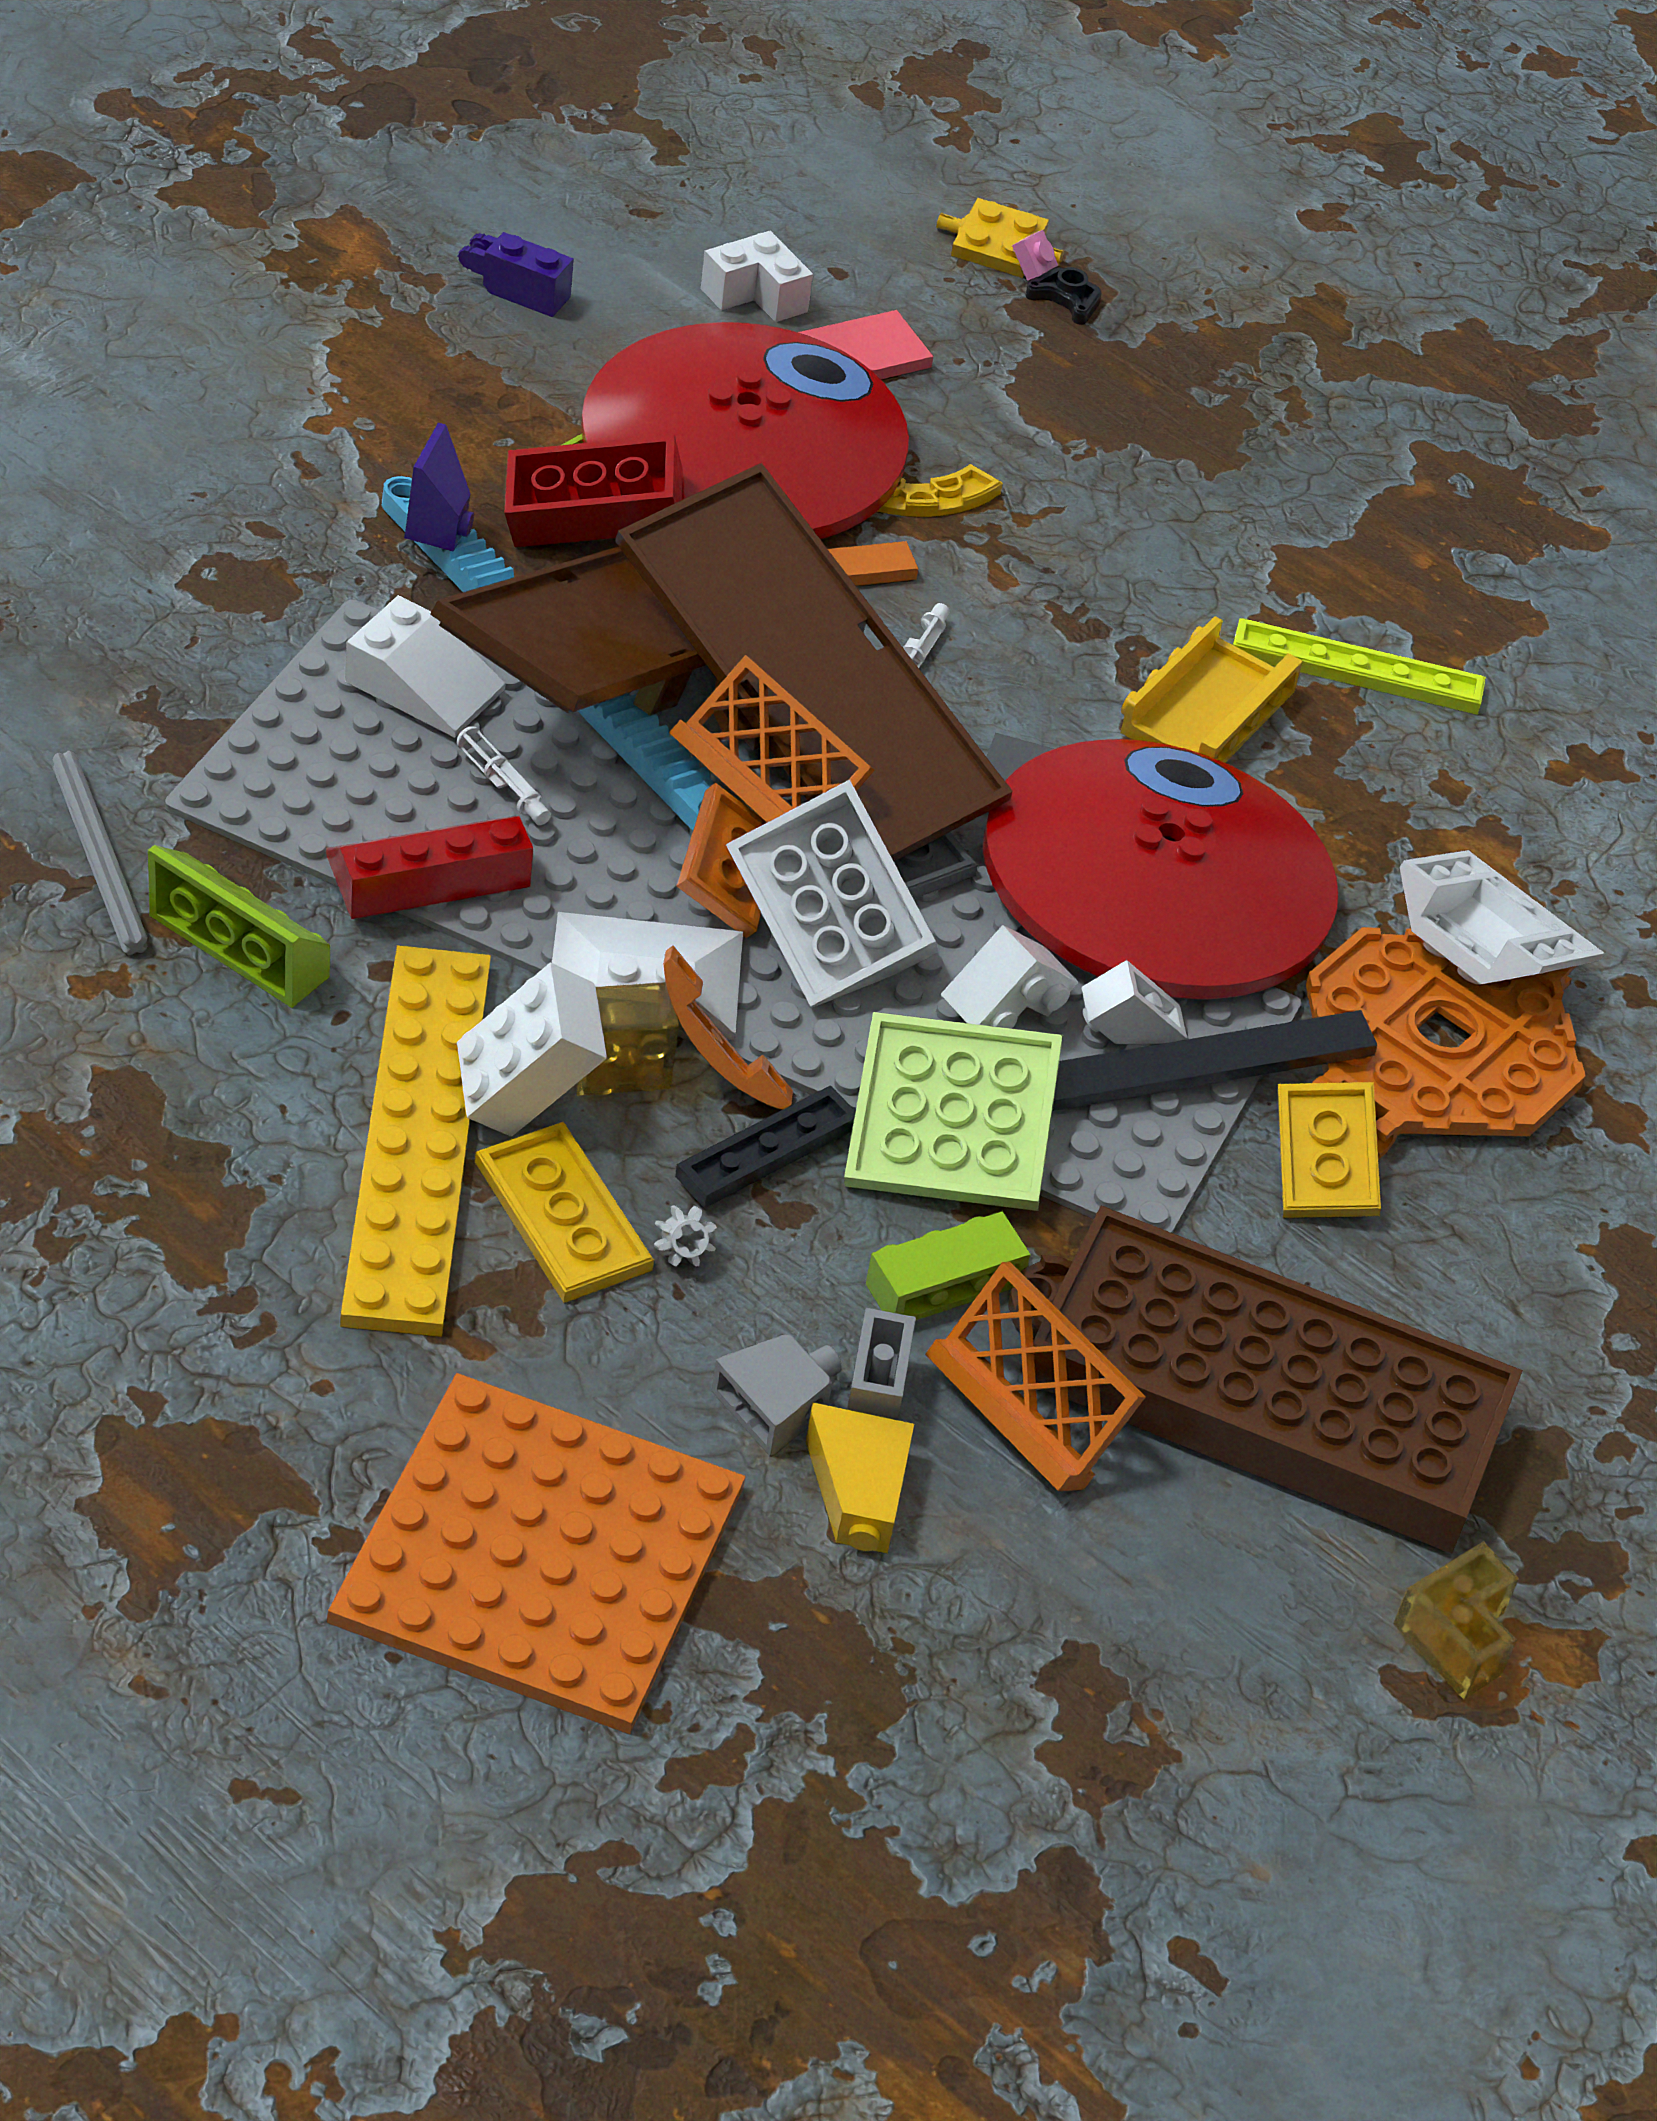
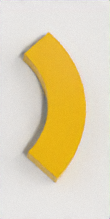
(944, 494)

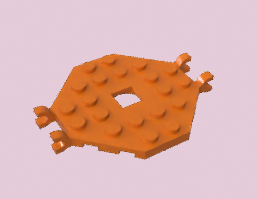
(1494, 1084)

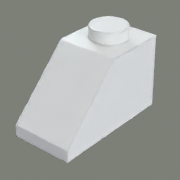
(1132, 1008)

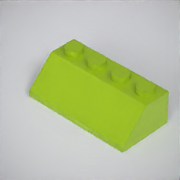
(235, 926)

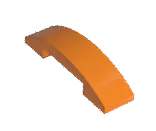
(756, 1079)

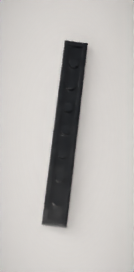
(1212, 1059)

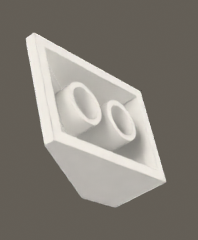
(420, 668)

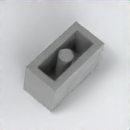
(881, 1363)

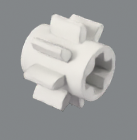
(697, 1241)

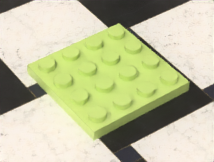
(954, 1111)

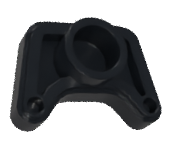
(1069, 289)

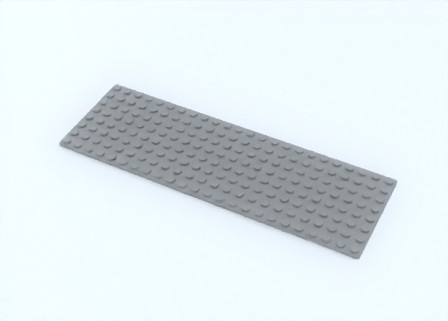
(339, 767)

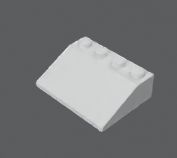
(832, 896)

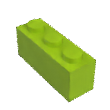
(944, 1266)

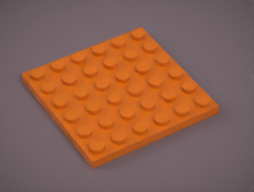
(539, 1552)

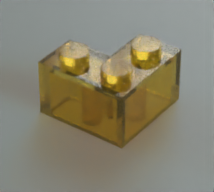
(1455, 1619)

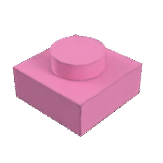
(1035, 255)

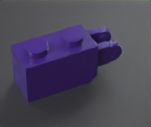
(520, 271)

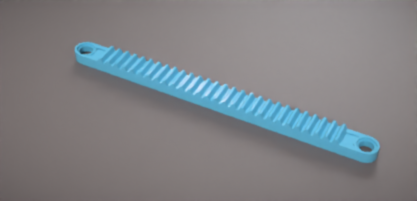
(621, 723)

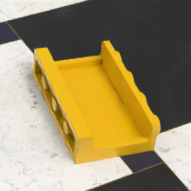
(1208, 696)

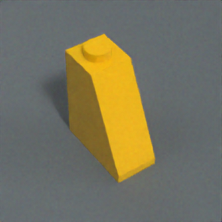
(859, 1472)

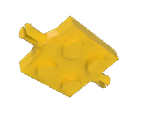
(990, 231)

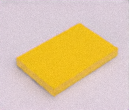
(1328, 1150)

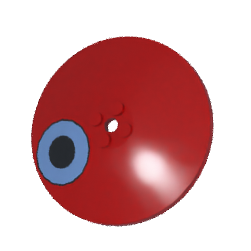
(757, 398)
(1201, 916)

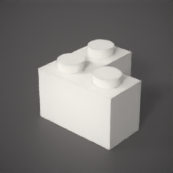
(757, 271)
(1006, 979)

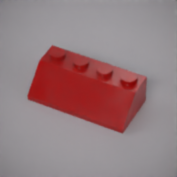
(432, 866)

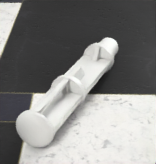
(934, 625)
(504, 774)

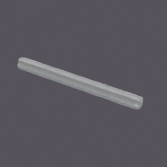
(100, 853)

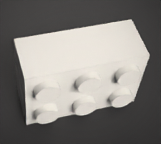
(531, 1049)

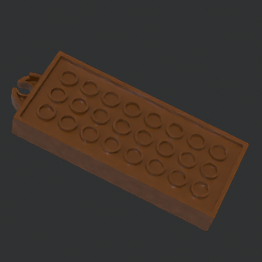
(1278, 1376)

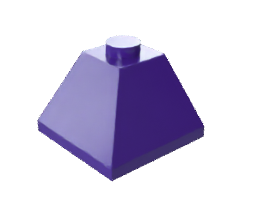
(438, 495)

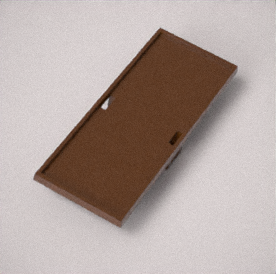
(759, 583)
(577, 638)

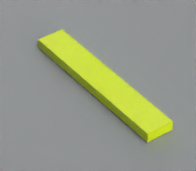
(1363, 666)

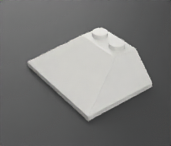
(1486, 921)
(634, 952)

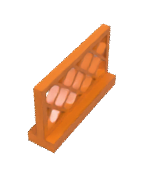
(738, 773)
(1018, 1415)

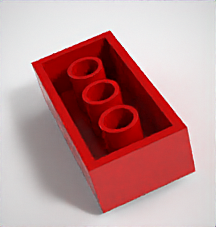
(589, 488)

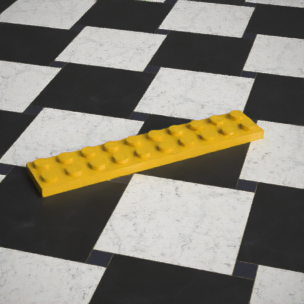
(415, 1146)

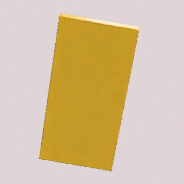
(564, 1212)

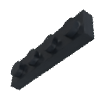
(766, 1146)

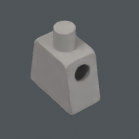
(774, 1388)

